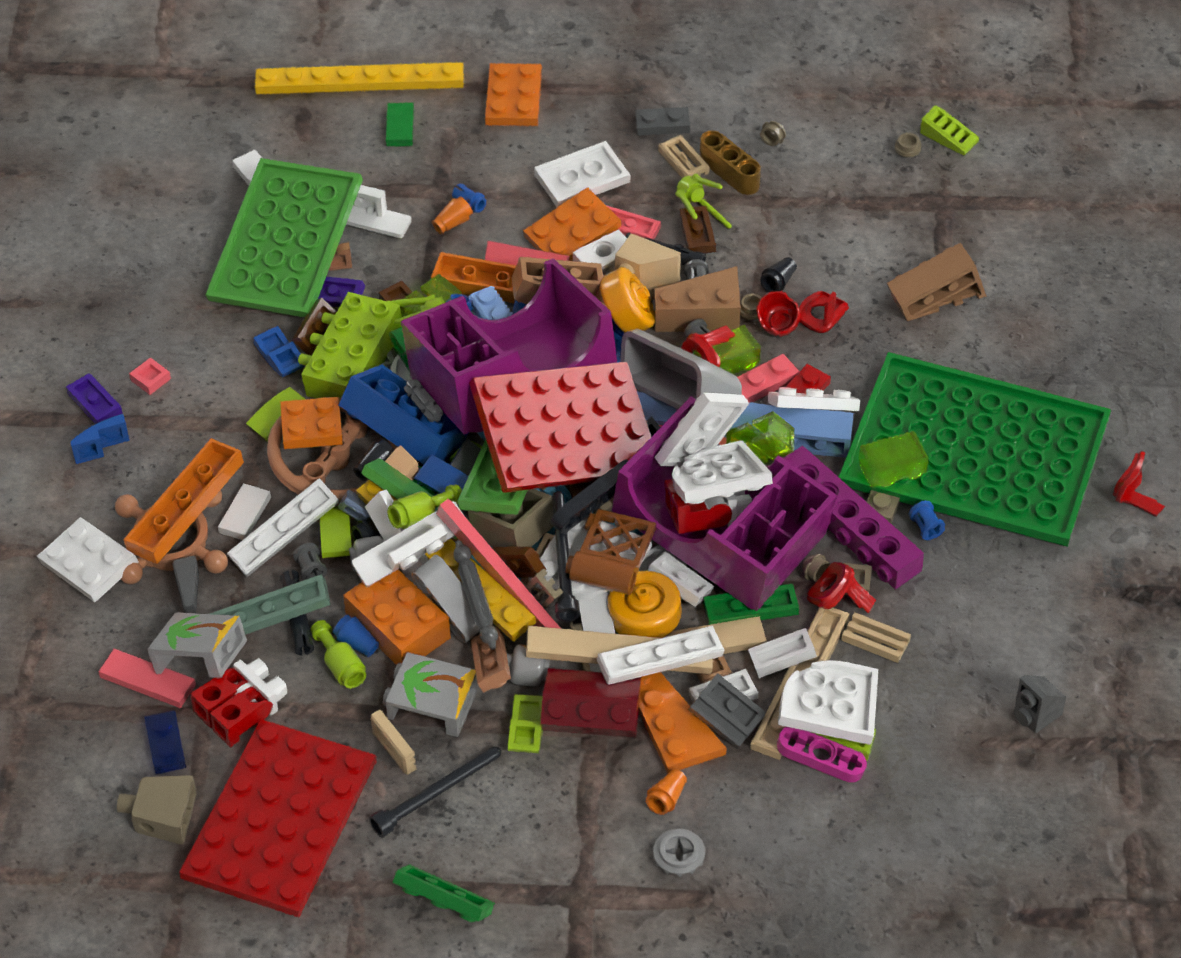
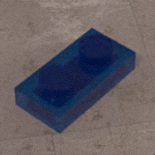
(165, 742)

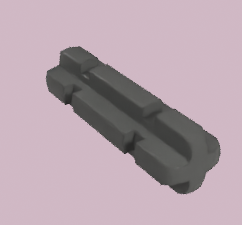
(423, 400)

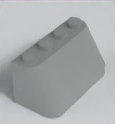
(672, 372)

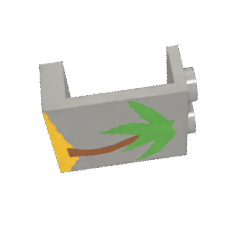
(199, 635)
(432, 690)

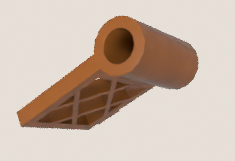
(607, 567)

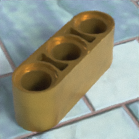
(730, 162)

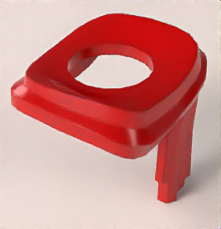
(833, 311)
(704, 342)
(1129, 482)
(844, 584)

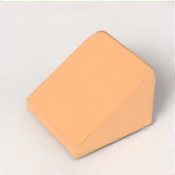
(403, 462)

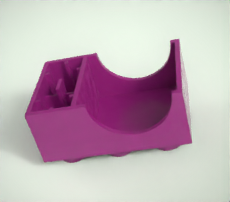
(553, 331)
(759, 545)

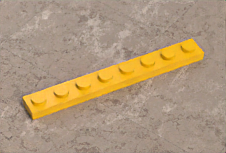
(359, 78)
(506, 610)

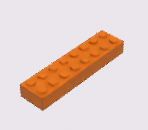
(476, 274)
(183, 501)

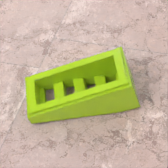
(932, 128)

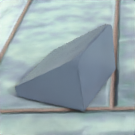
(353, 506)

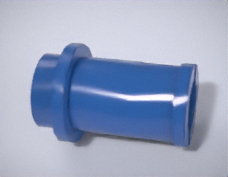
(475, 200)

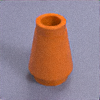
(452, 215)
(666, 792)

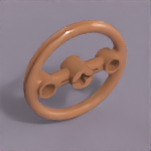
(331, 458)

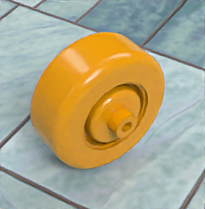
(627, 300)
(650, 609)

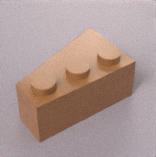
(529, 275)
(937, 283)
(706, 297)

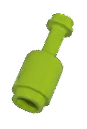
(417, 506)
(339, 657)

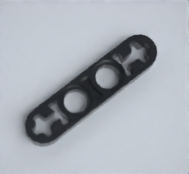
(586, 501)

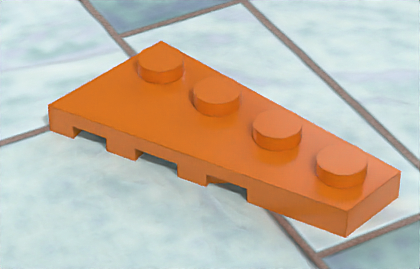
(675, 731)

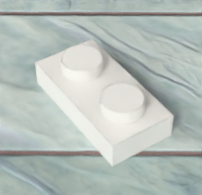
(690, 584)

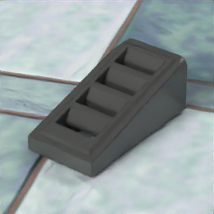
(187, 582)

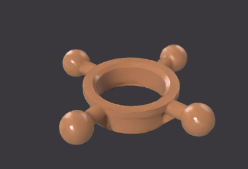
(214, 560)

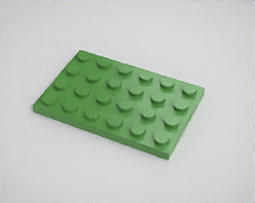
(284, 237)

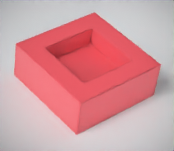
(150, 376)

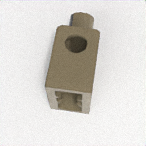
(161, 807)

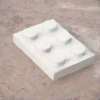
(590, 167)
(702, 427)
(87, 559)

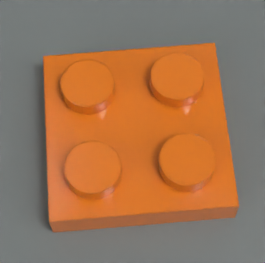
(311, 423)

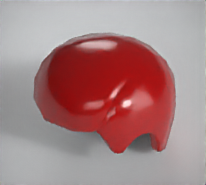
(778, 313)

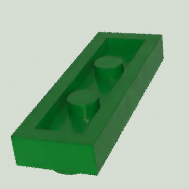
(727, 608)
(443, 893)

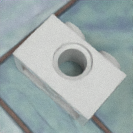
(601, 251)

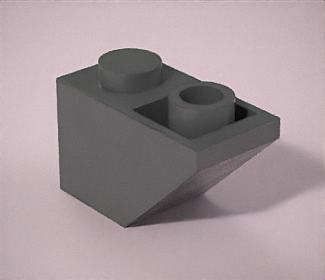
(1038, 702)

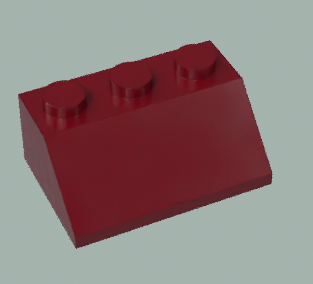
(588, 705)

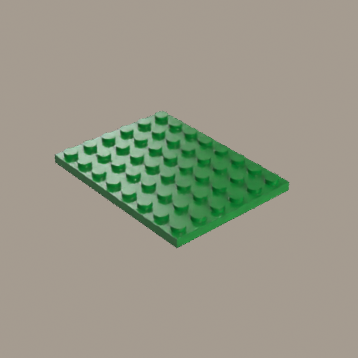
(990, 446)

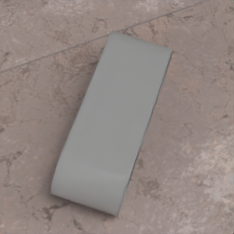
(447, 592)

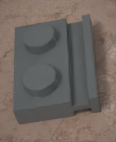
(727, 711)

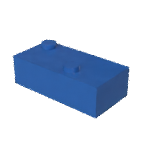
(383, 405)

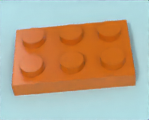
(513, 94)
(573, 225)

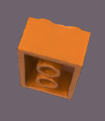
(398, 616)

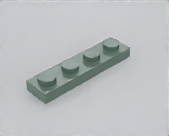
(280, 604)

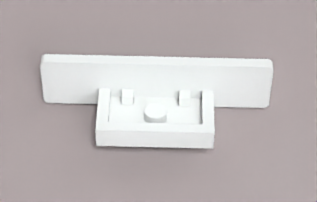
(372, 214)
(402, 549)

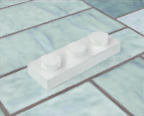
(814, 399)

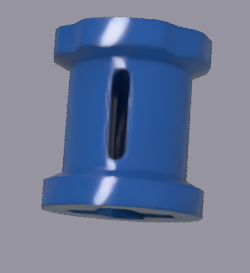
(927, 520)

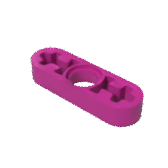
(826, 766)

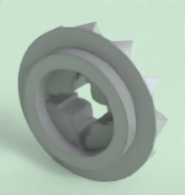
(691, 846)

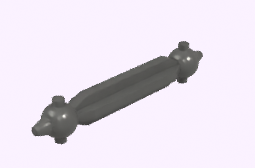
(475, 594)

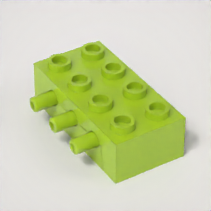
(352, 344)

